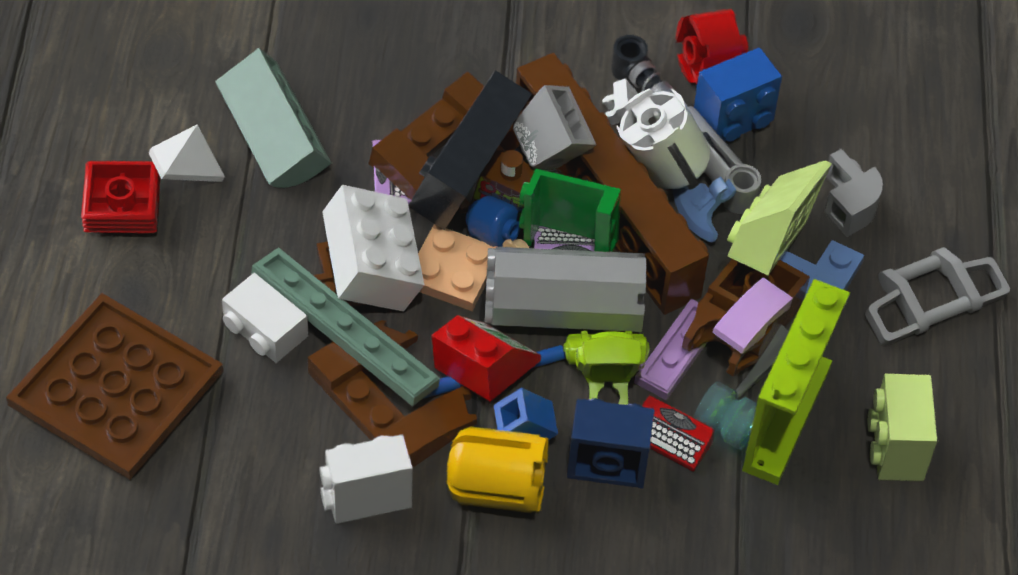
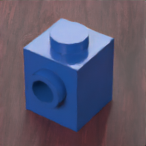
(526, 414)

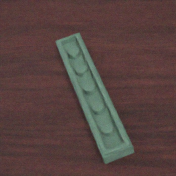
(347, 327)

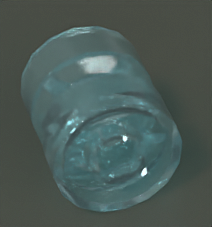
(727, 414)

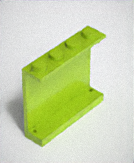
(793, 383)

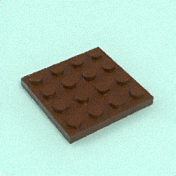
(115, 385)

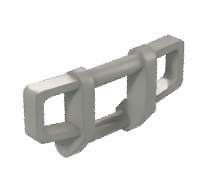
(896, 285)

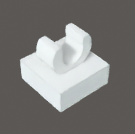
(622, 94)

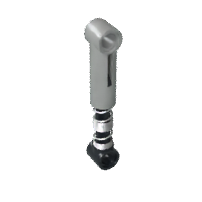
(633, 64)

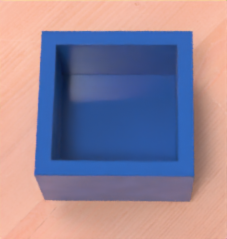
(738, 94)

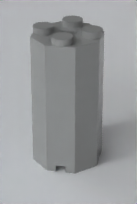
(565, 289)

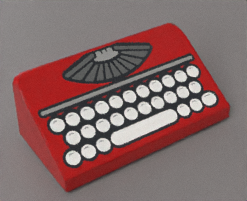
(678, 434)

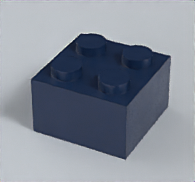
(610, 443)

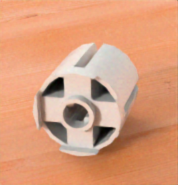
(672, 128)

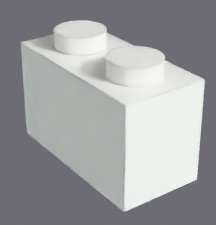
(264, 318)

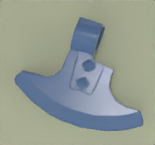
(700, 203)

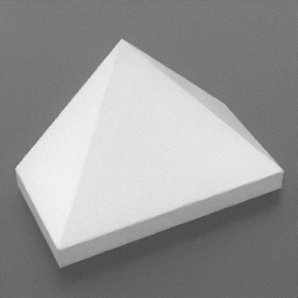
(186, 158)

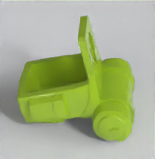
(607, 358)

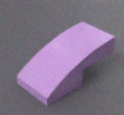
(751, 315)

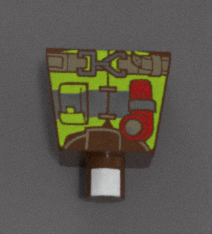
(504, 178)

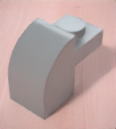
(855, 194)

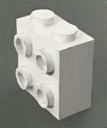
(367, 478)

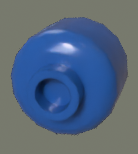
(492, 221)

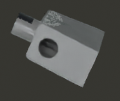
(552, 129)

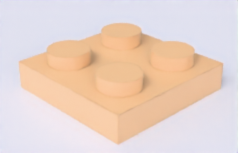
(453, 267)

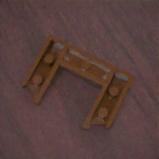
(406, 151)
(423, 429)

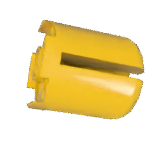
(497, 469)

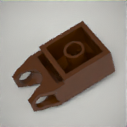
(726, 291)

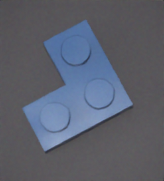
(835, 267)

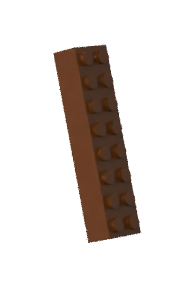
(647, 221)

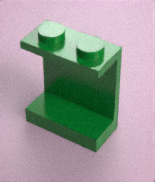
(571, 207)

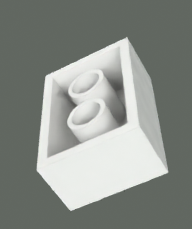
(372, 248)

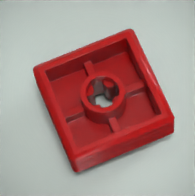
(120, 197)

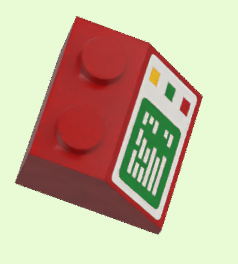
(480, 356)

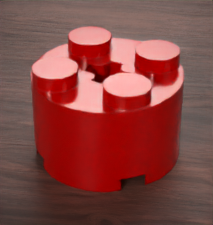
(708, 41)

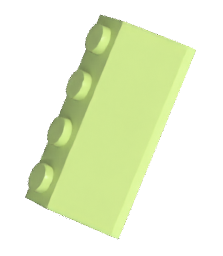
(776, 217)

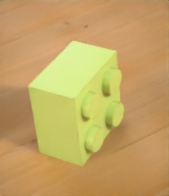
(903, 427)

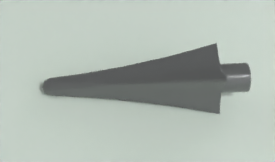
(765, 362)

